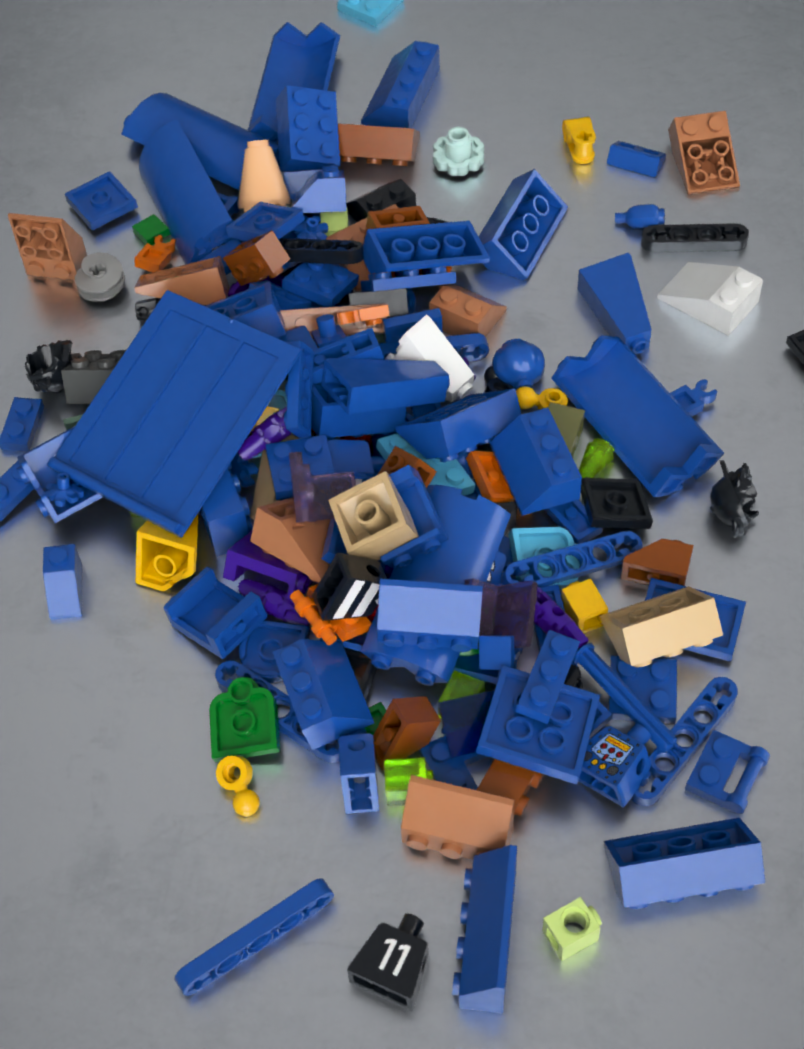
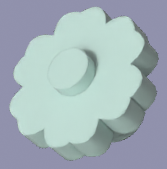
(458, 152)

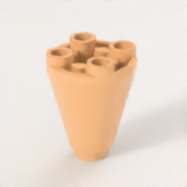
(261, 178)

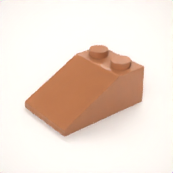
(197, 281)

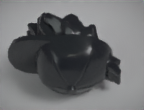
(46, 364)
(734, 498)

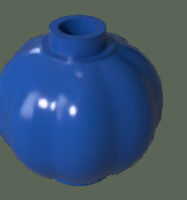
(519, 363)

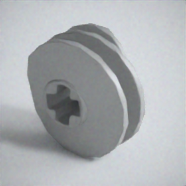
(99, 277)

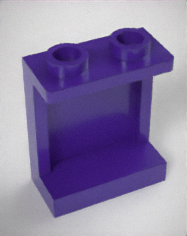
(246, 556)

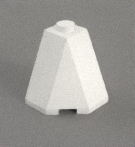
(428, 343)

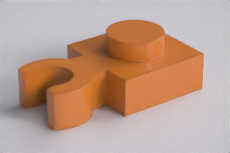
(155, 257)
(371, 315)

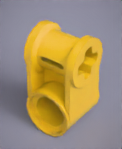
(580, 139)

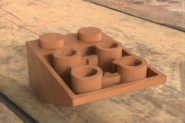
(704, 152)
(48, 246)
(294, 543)

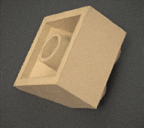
(373, 518)

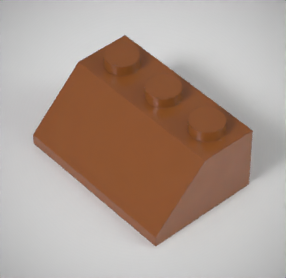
(377, 144)

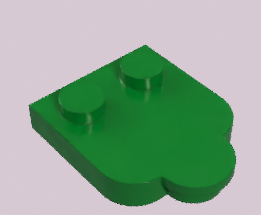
(244, 721)

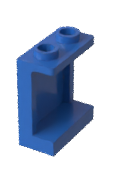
(424, 515)
(214, 613)

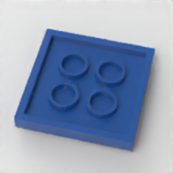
(545, 748)

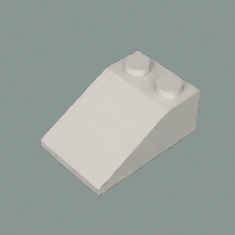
(713, 294)

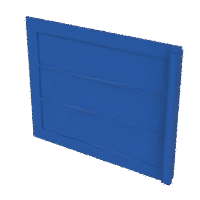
(175, 412)

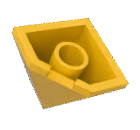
(164, 557)

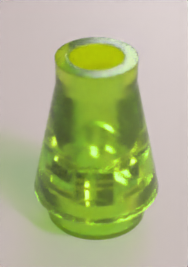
(596, 458)

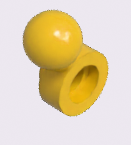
(528, 398)
(245, 800)

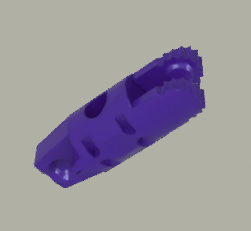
(270, 431)
(273, 601)
(552, 617)

